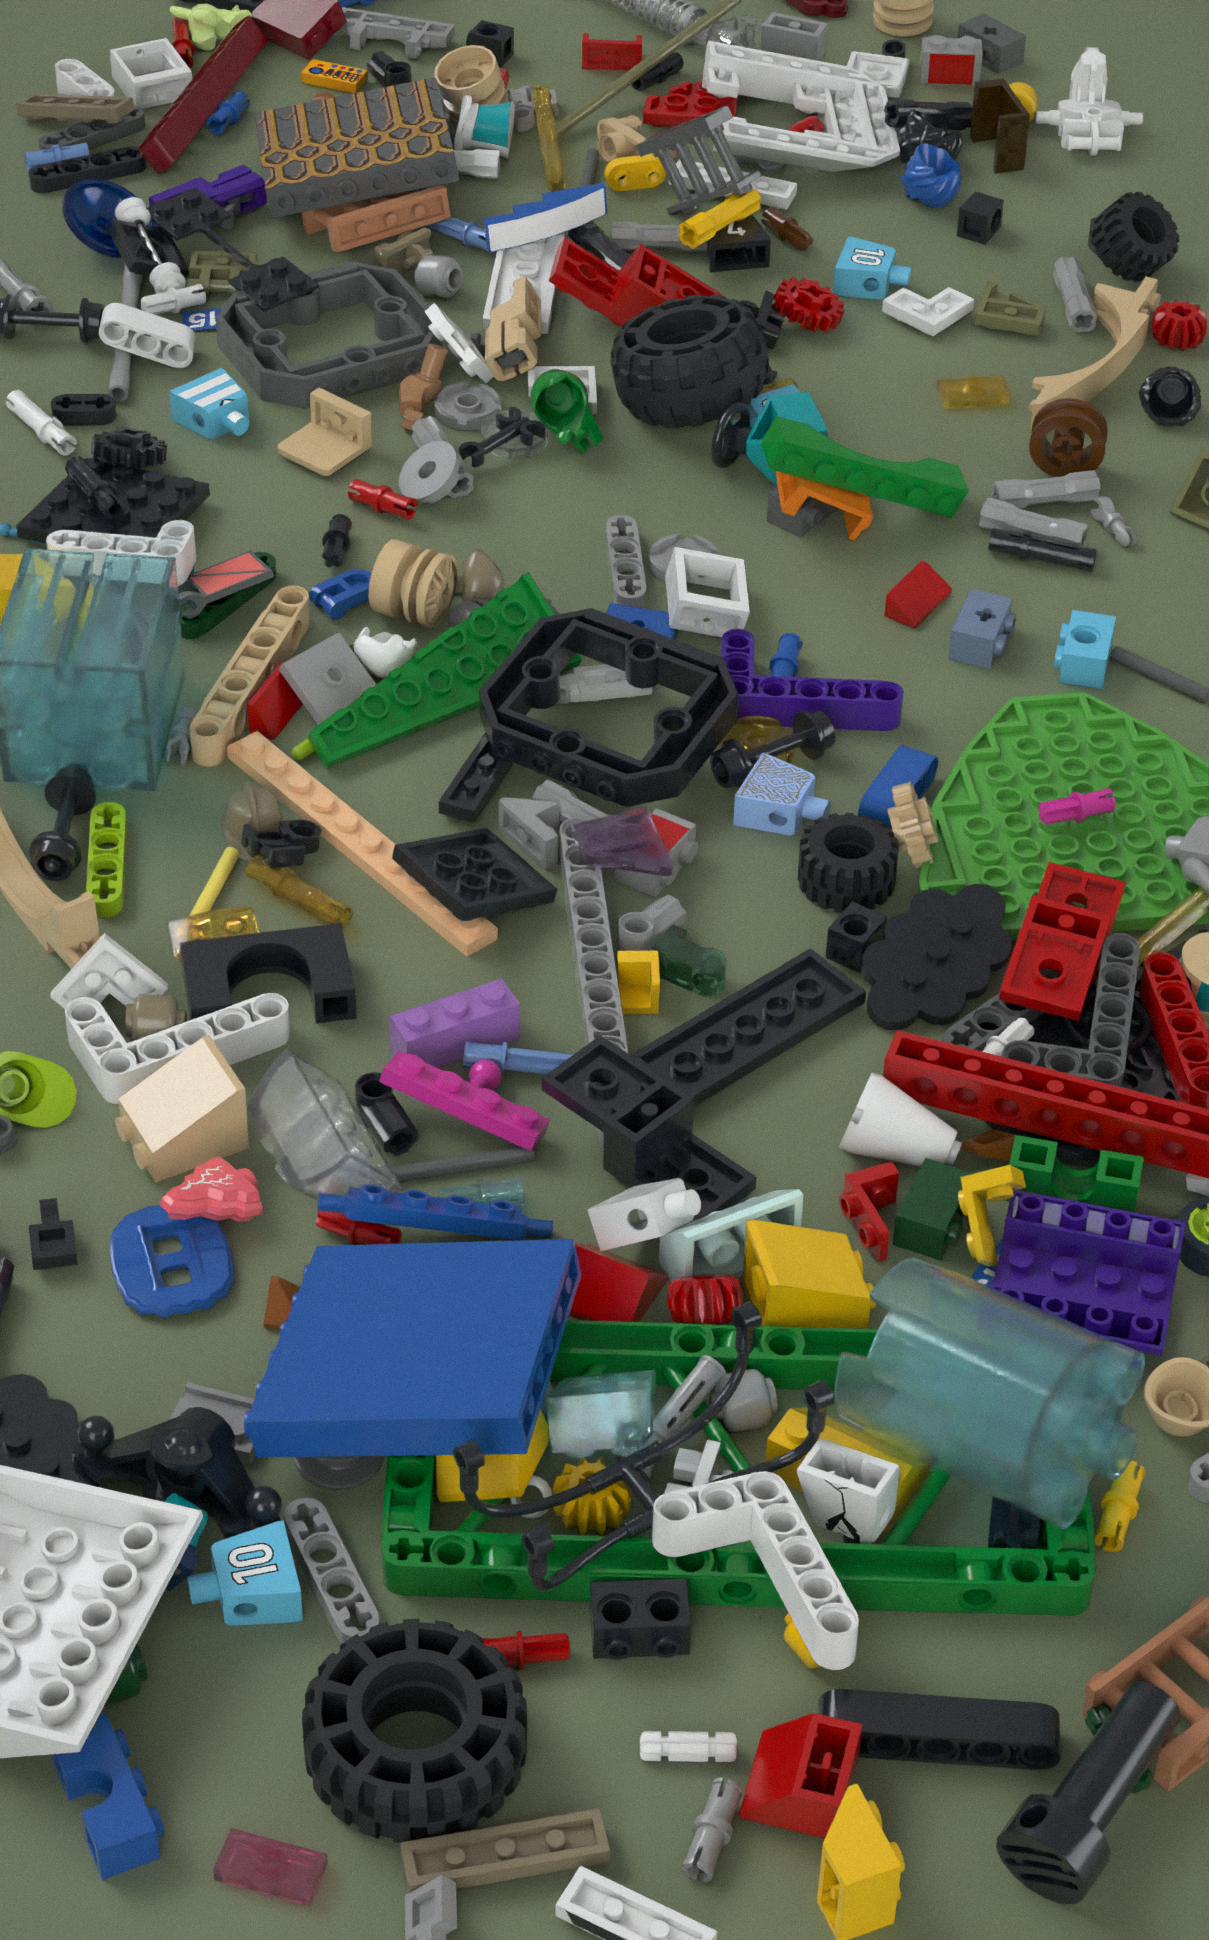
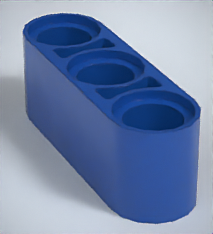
(903, 767)

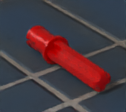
(182, 40)

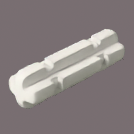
(688, 1746)

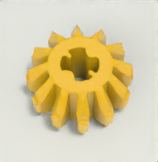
(595, 1510)

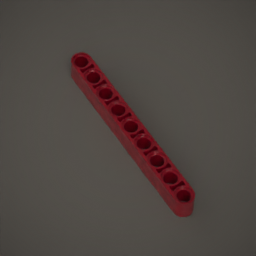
(202, 95)

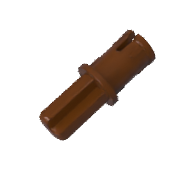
(786, 228)

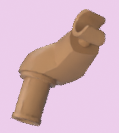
(421, 387)

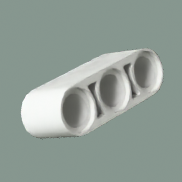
(78, 79)
(131, 336)

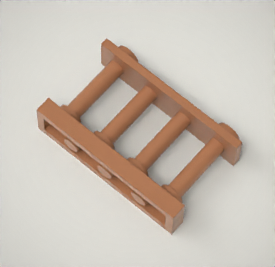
(378, 217)
(1189, 1750)

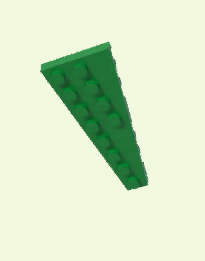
(438, 679)

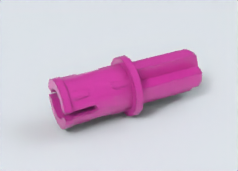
(1077, 807)

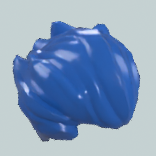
(932, 176)

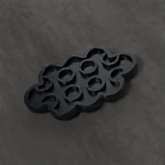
(936, 957)
(37, 1430)

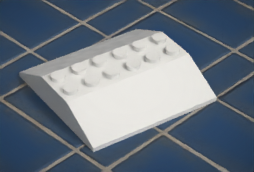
(74, 1599)

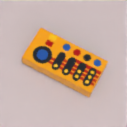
(334, 76)

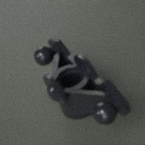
(183, 1457)

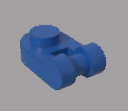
(341, 592)

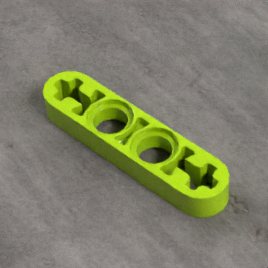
(107, 858)

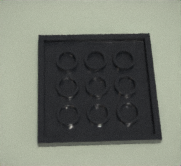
(148, 496)

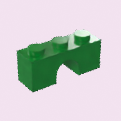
(1108, 1184)

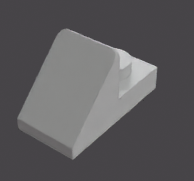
(532, 828)

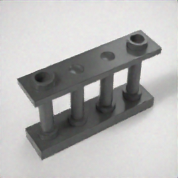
(693, 132)

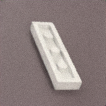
(773, 191)

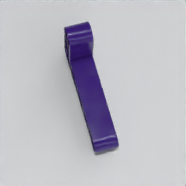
(846, 702)

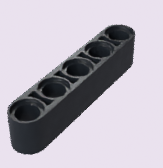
(949, 1728)

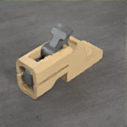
(512, 333)

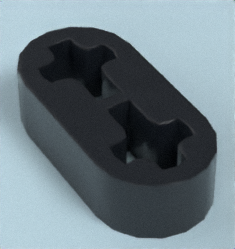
(84, 409)

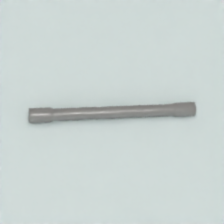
(120, 377)

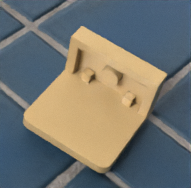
(332, 438)

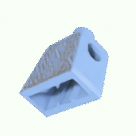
(777, 798)

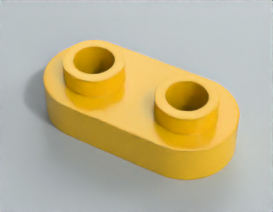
(636, 171)

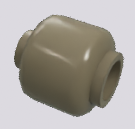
(152, 1014)

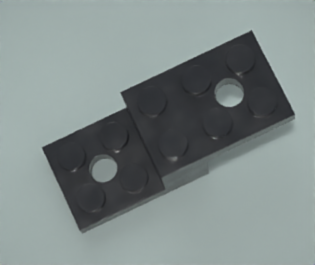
(645, 1125)

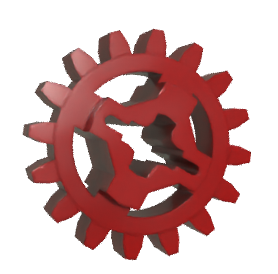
(809, 304)

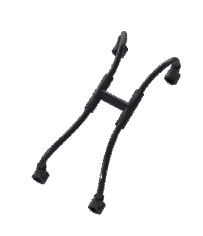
(538, 1539)

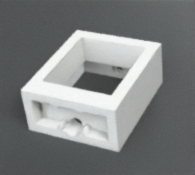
(152, 88)
(689, 609)

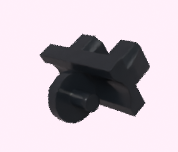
(768, 317)

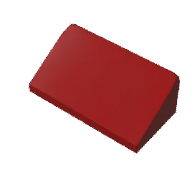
(916, 595)
(272, 706)

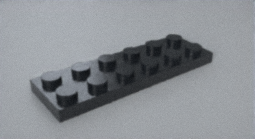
(752, 1026)

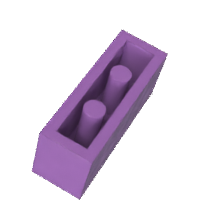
(443, 1026)

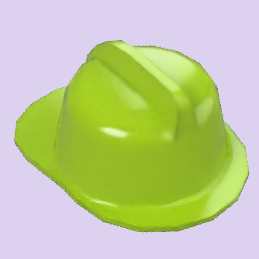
(34, 1090)

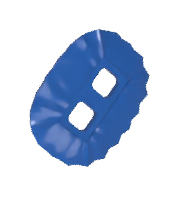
(139, 1268)

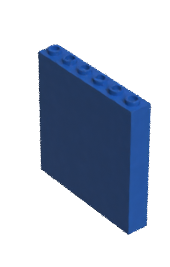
(416, 1349)

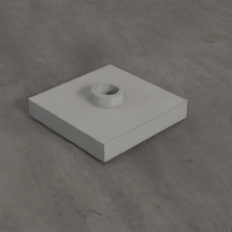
(327, 677)

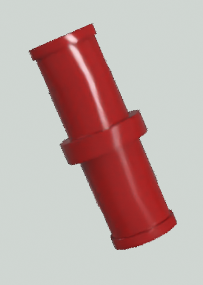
(382, 499)

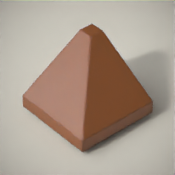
(991, 1144)
(279, 1302)

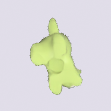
(209, 23)

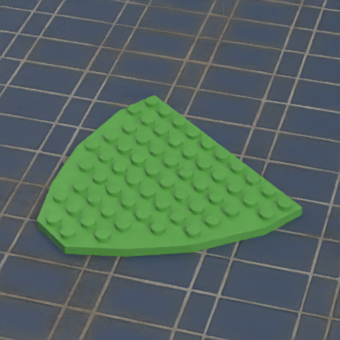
(1042, 753)

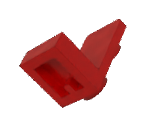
(861, 1196)

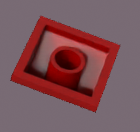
(613, 1286)

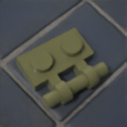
(214, 270)

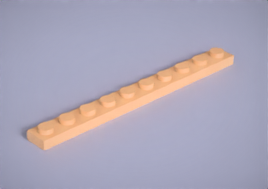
(353, 838)

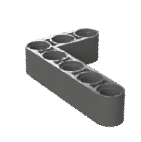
(1110, 1021)

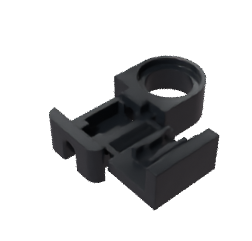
(283, 846)

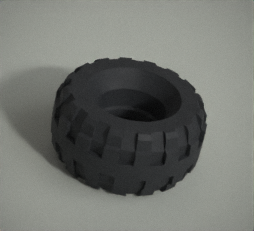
(689, 360)

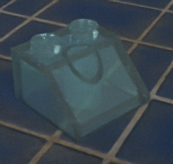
(601, 1413)

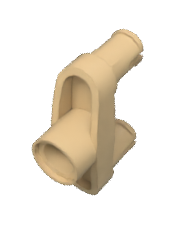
(620, 136)

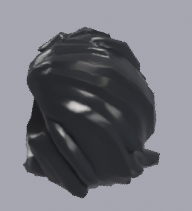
(923, 129)

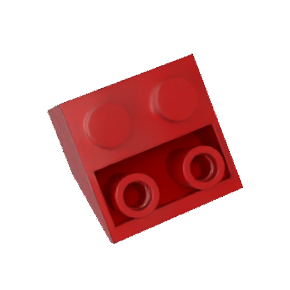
(802, 1773)

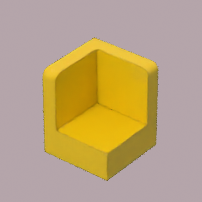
(638, 981)

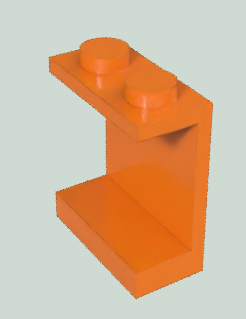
(856, 506)

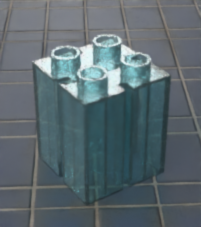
(90, 668)

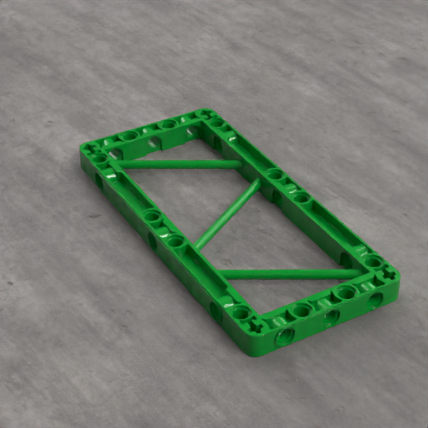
(872, 1575)

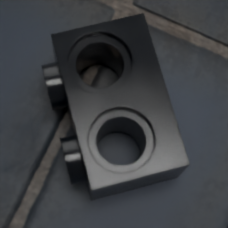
(649, 1616)

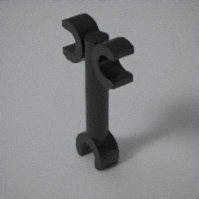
(509, 429)

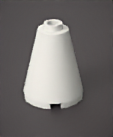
(897, 1127)

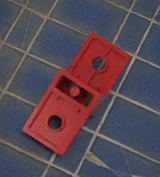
(625, 292)
(1062, 940)

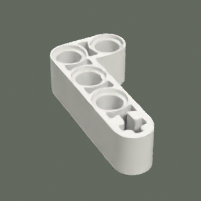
(173, 540)

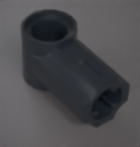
(388, 70)
(384, 1114)

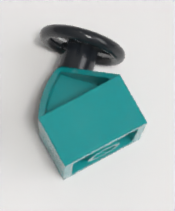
(747, 440)

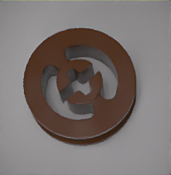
(1070, 422)

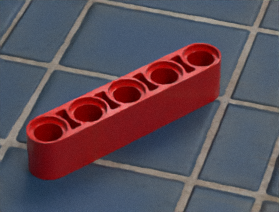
(1177, 1027)

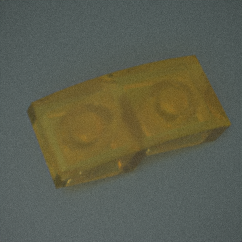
(212, 925)

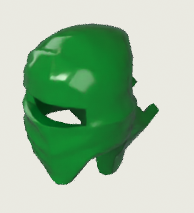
(562, 406)

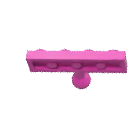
(468, 1101)

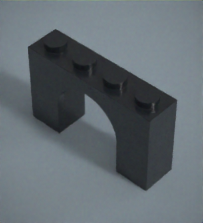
(309, 954)

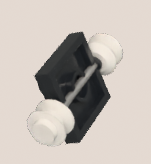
(147, 247)

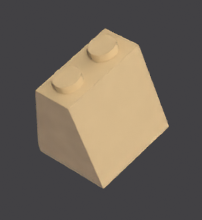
(185, 1113)

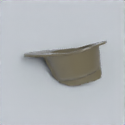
(251, 807)

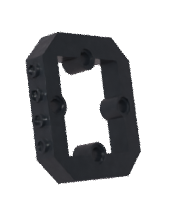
(681, 735)

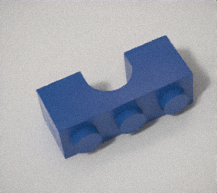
(121, 1828)

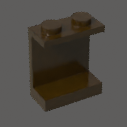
(1003, 118)

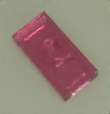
(270, 1867)

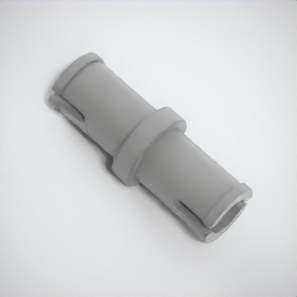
(712, 1830)

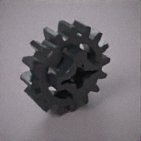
(129, 447)

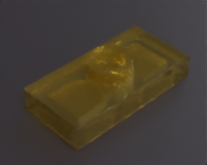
(973, 392)

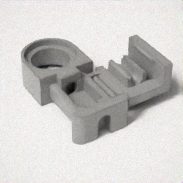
(524, 107)

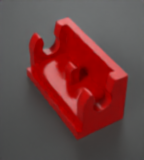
(611, 53)

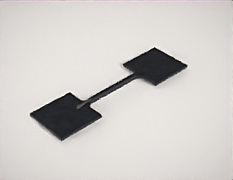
(262, 284)

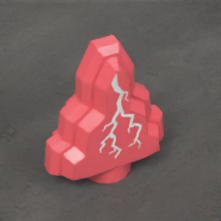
(215, 1193)

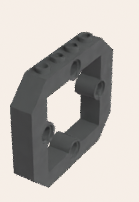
(262, 352)

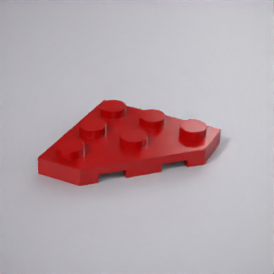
(684, 104)

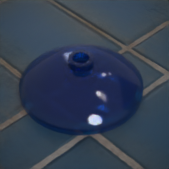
(89, 211)

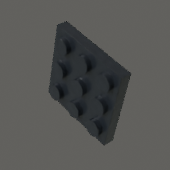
(474, 874)

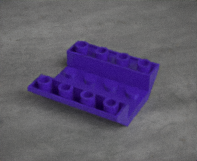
(1092, 1266)

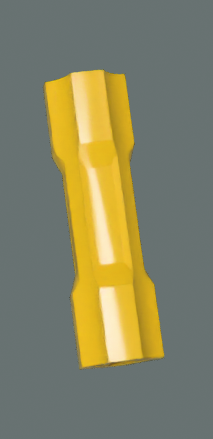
(705, 224)

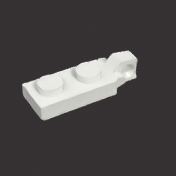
(597, 684)

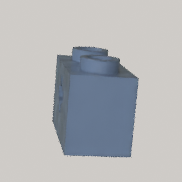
(981, 629)

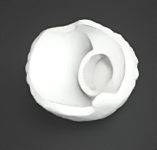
(383, 652)

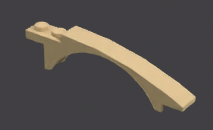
(1127, 320)
(57, 924)

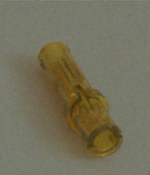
(287, 885)

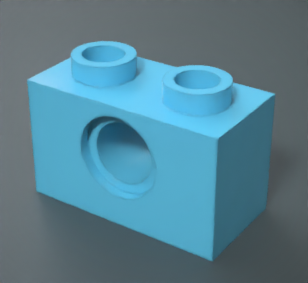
(1085, 649)

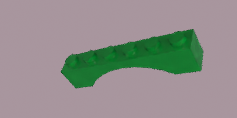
(806, 453)

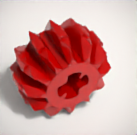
(1179, 325)
(704, 1298)

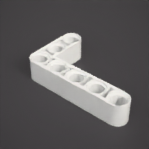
(119, 1066)
(766, 1513)

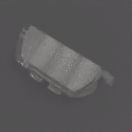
(316, 1131)

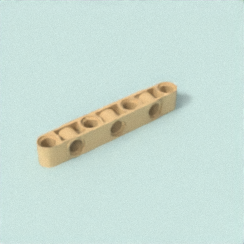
(267, 644)

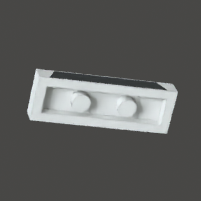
(621, 1913)

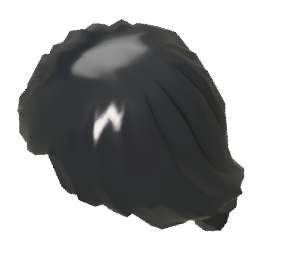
(1170, 396)

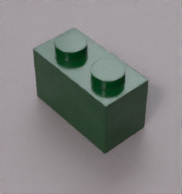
(931, 1211)

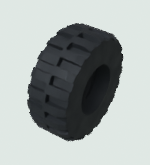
(425, 1789)

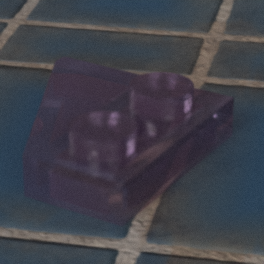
(623, 843)

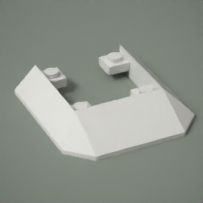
(842, 96)

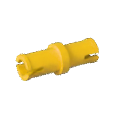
(1119, 1508)

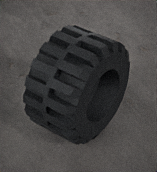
(1135, 236)
(847, 862)

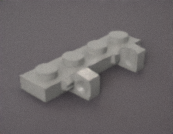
(409, 31)

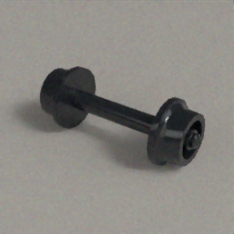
(87, 319)
(811, 734)
(55, 851)

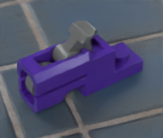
(234, 191)

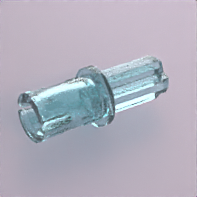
(486, 1192)

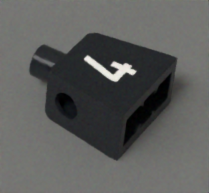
(739, 247)

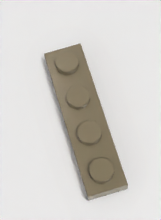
(75, 106)
(508, 1850)

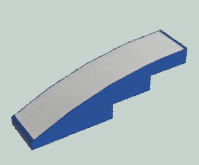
(546, 218)

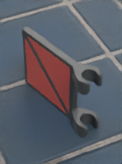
(222, 581)

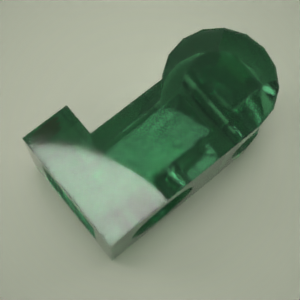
(690, 964)

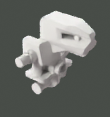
(1087, 117)

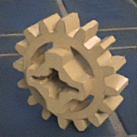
(912, 824)

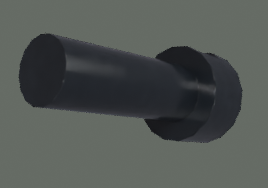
(1058, 1839)

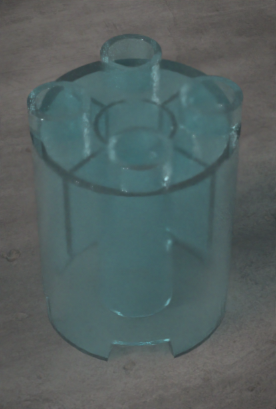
(992, 1390)

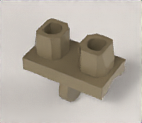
(405, 252)

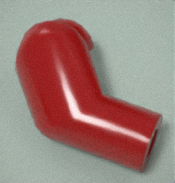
(809, 123)

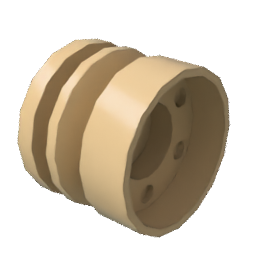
(903, 16)
(472, 73)
(413, 583)

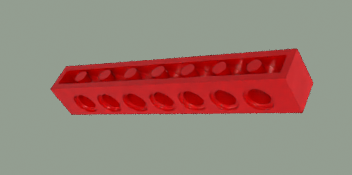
(1050, 1102)

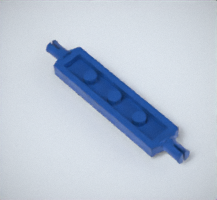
(421, 1211)

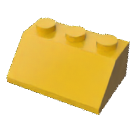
(792, 1432)

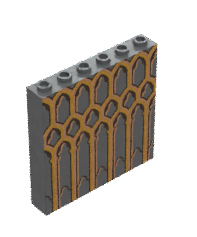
(355, 147)

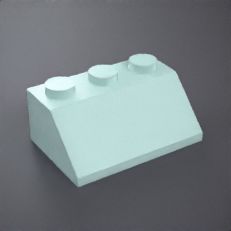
(718, 1240)

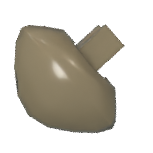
(480, 577)

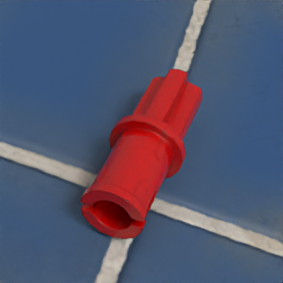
(358, 1231)
(531, 1649)

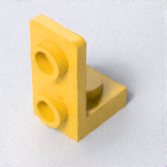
(996, 1186)

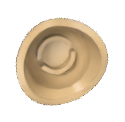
(1179, 1396)

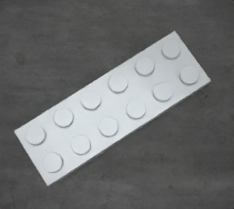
(536, 263)

